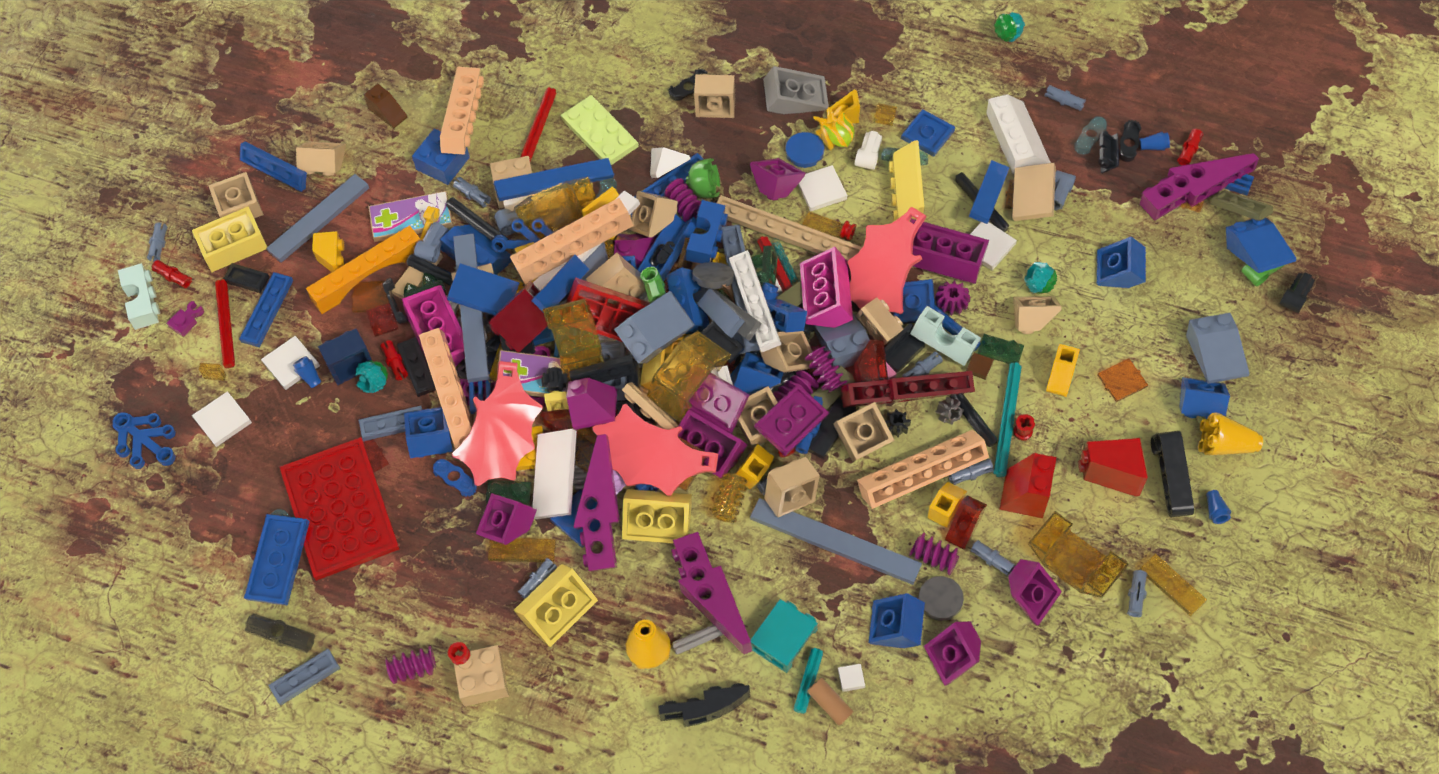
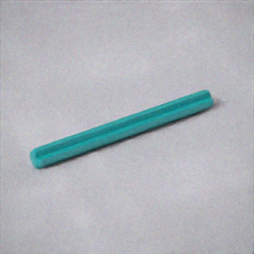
(1007, 420)

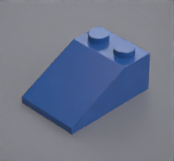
(1258, 244)

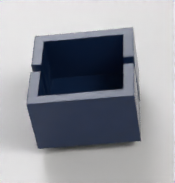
(344, 355)

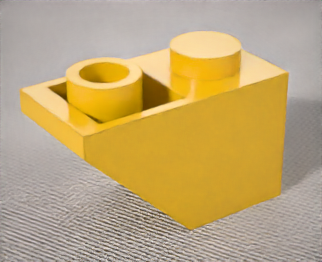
(327, 249)
(1062, 370)
(755, 466)
(946, 504)

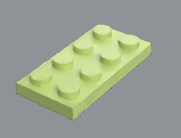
(599, 130)

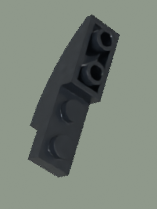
(716, 703)

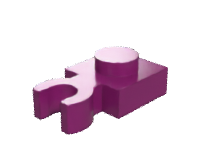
(183, 321)

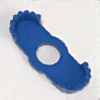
(464, 484)

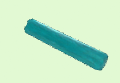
(808, 680)

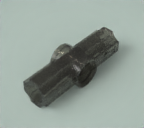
(291, 637)

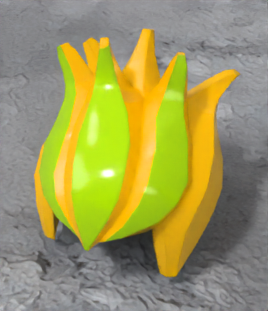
(835, 129)

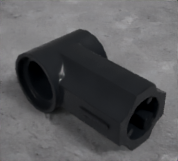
(1296, 296)

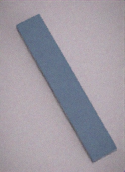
(317, 218)

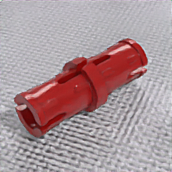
(1190, 147)
(171, 274)
(394, 360)

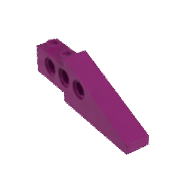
(1210, 179)
(601, 486)
(721, 606)

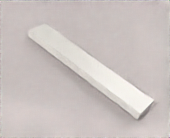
(755, 300)

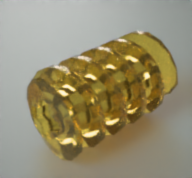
(728, 498)

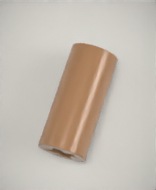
(830, 701)

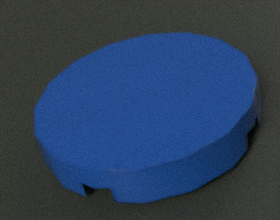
(804, 149)

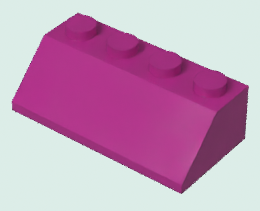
(826, 289)
(432, 311)

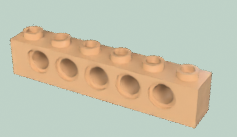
(461, 110)
(572, 240)
(447, 385)
(922, 468)

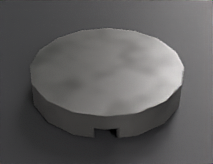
(713, 275)
(941, 597)

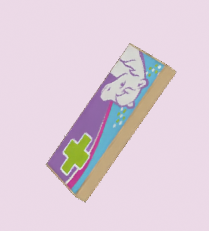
(396, 215)
(530, 370)

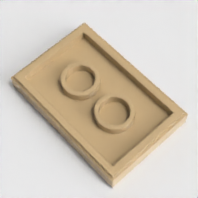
(1034, 192)

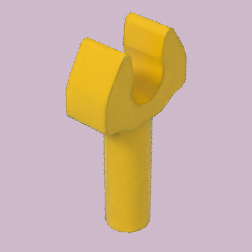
(431, 215)

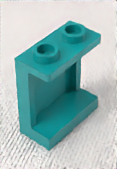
(783, 634)

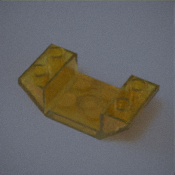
(556, 205)
(574, 335)
(684, 373)
(1074, 558)

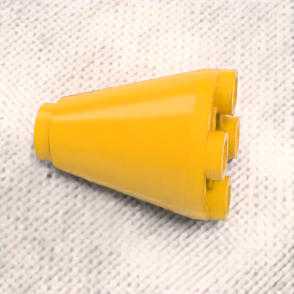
(1227, 436)
(647, 645)

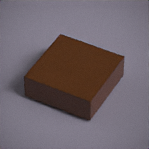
(980, 365)

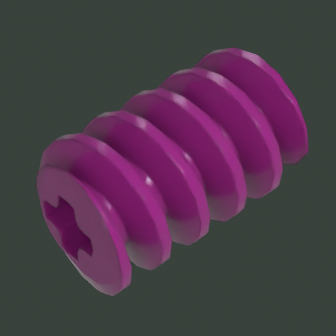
(687, 201)
(825, 369)
(802, 378)
(935, 553)
(411, 665)

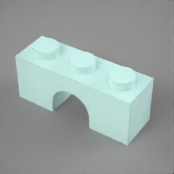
(143, 309)
(930, 331)

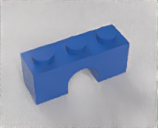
(703, 246)
(683, 287)

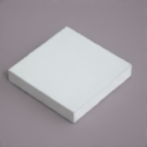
(822, 188)
(998, 246)
(281, 361)
(221, 419)

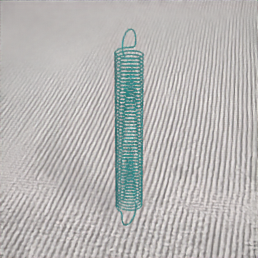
(789, 270)

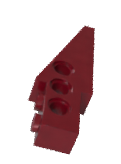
(907, 389)

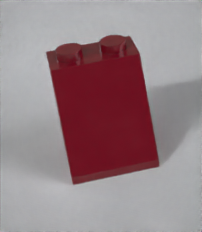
(519, 319)

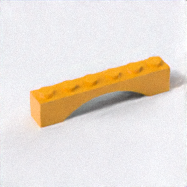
(333, 288)

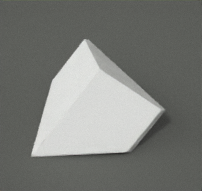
(665, 160)

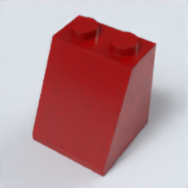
(1115, 465)
(1028, 485)

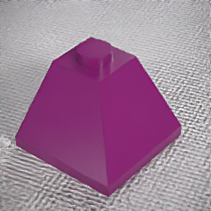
(776, 177)
(633, 245)
(591, 403)
(505, 519)
(1033, 589)
(954, 650)

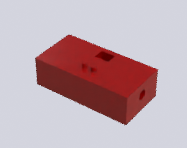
(605, 314)

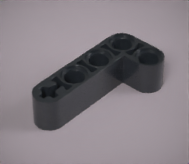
(1174, 472)

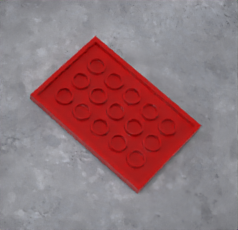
(343, 507)

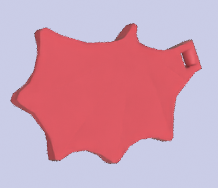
(885, 262)
(500, 429)
(652, 454)

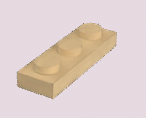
(648, 407)

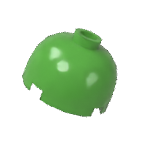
(703, 179)

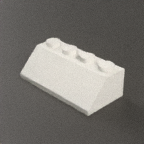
(1015, 132)

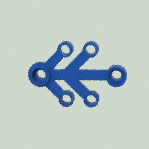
(511, 244)
(142, 437)

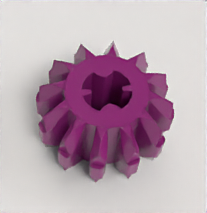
(952, 297)

